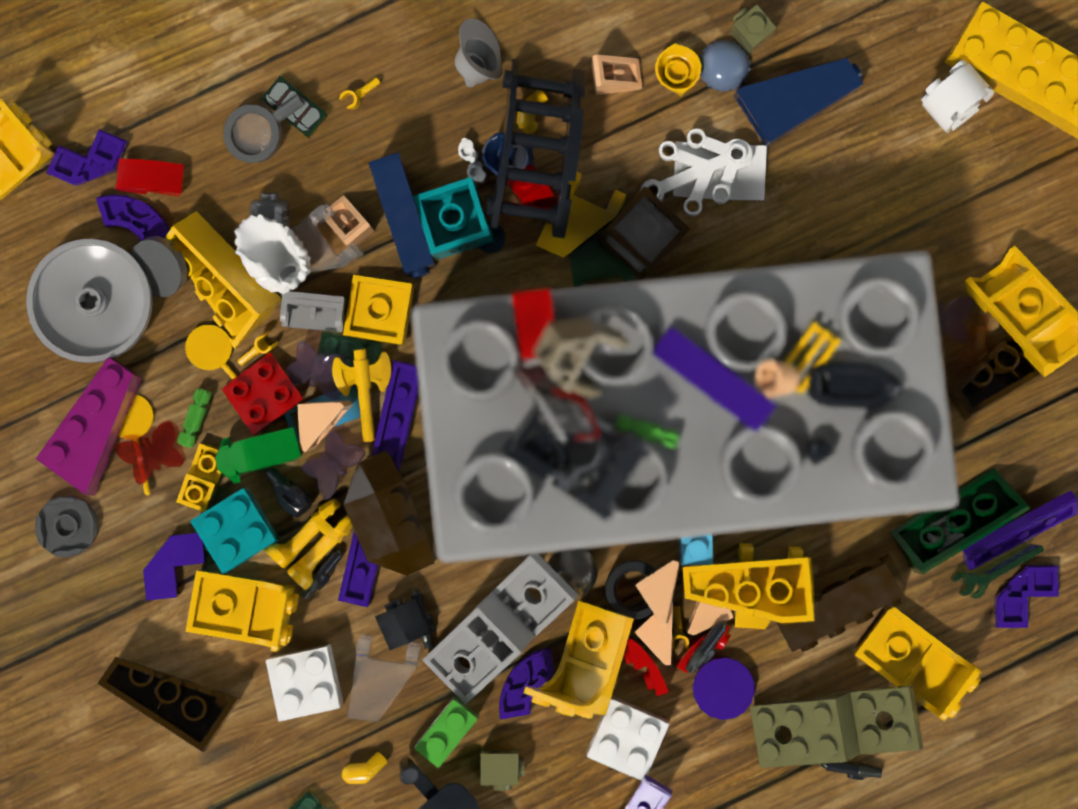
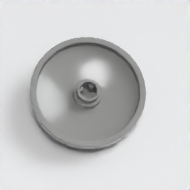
(89, 301)

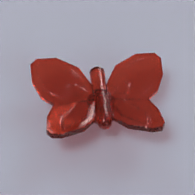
(153, 455)

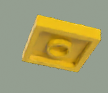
(378, 310)

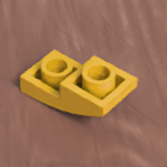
(201, 480)

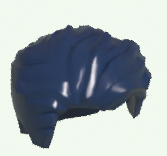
(519, 155)

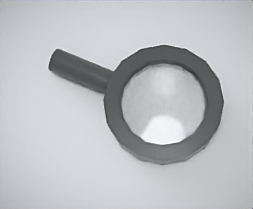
(256, 132)

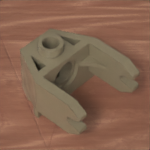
(578, 338)

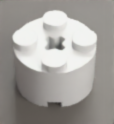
(956, 97)

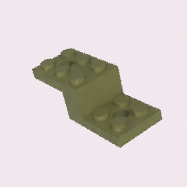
(836, 726)

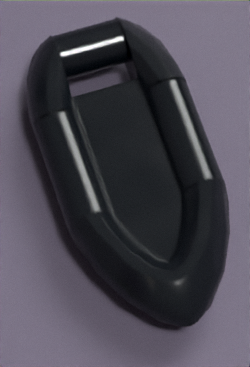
(853, 385)

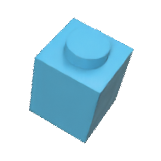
(696, 550)

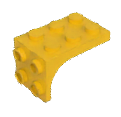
(21, 147)
(242, 609)
(914, 657)
(588, 663)

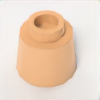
(776, 378)

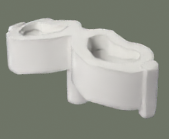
(475, 168)

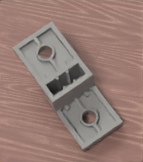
(500, 627)

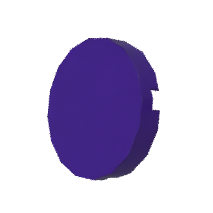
(723, 688)

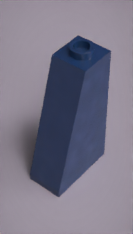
(793, 99)
(402, 215)

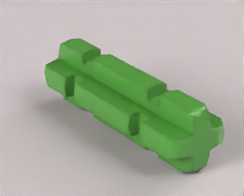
(194, 417)
(647, 430)

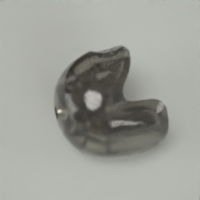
(579, 567)

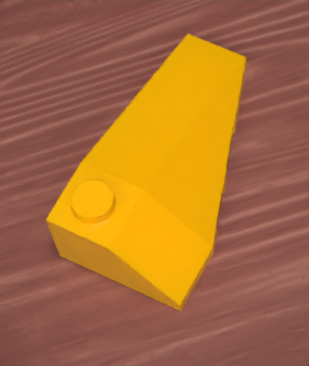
(765, 589)

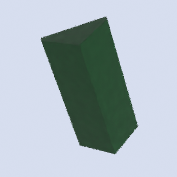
(981, 509)

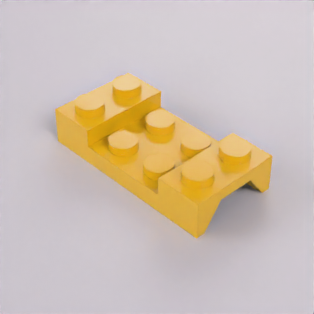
(1028, 310)

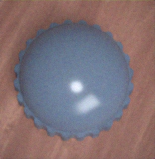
(724, 65)

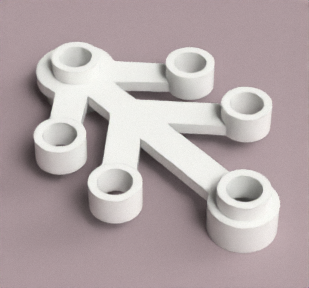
(702, 168)

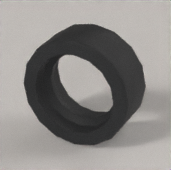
(610, 588)

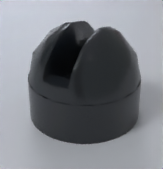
(819, 450)

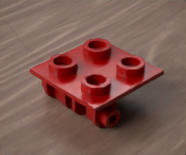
(262, 394)

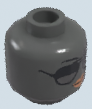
(271, 207)

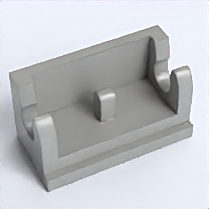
(313, 311)

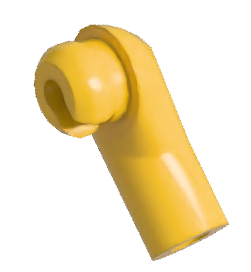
(527, 121)

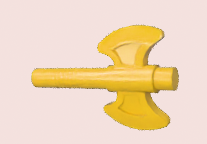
(362, 375)

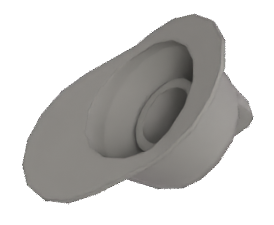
(478, 53)

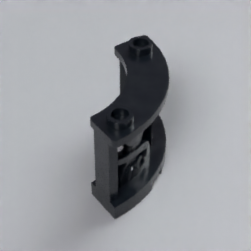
(599, 491)

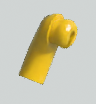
(363, 772)

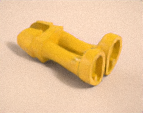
(285, 553)

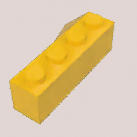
(222, 278)

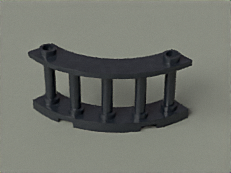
(567, 146)

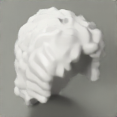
(272, 254)

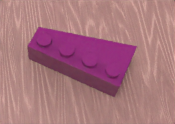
(88, 432)

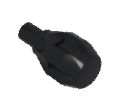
(289, 493)

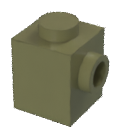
(752, 28)
(501, 768)

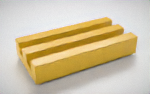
(824, 335)

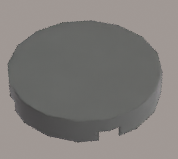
(162, 264)
(66, 526)

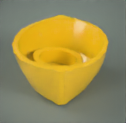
(678, 68)

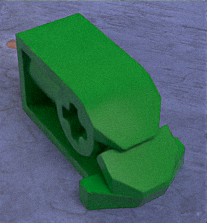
(256, 453)

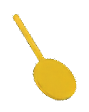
(209, 349)
(137, 424)

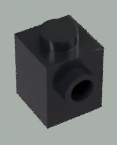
(401, 623)

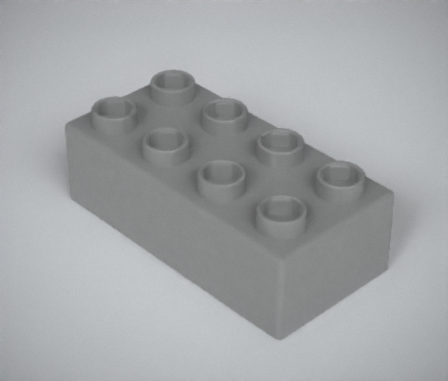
(721, 470)

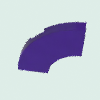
(132, 215)
(529, 672)

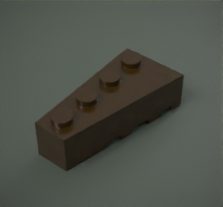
(994, 379)
(847, 602)
(175, 703)

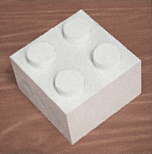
(304, 682)
(627, 738)

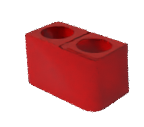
(531, 314)

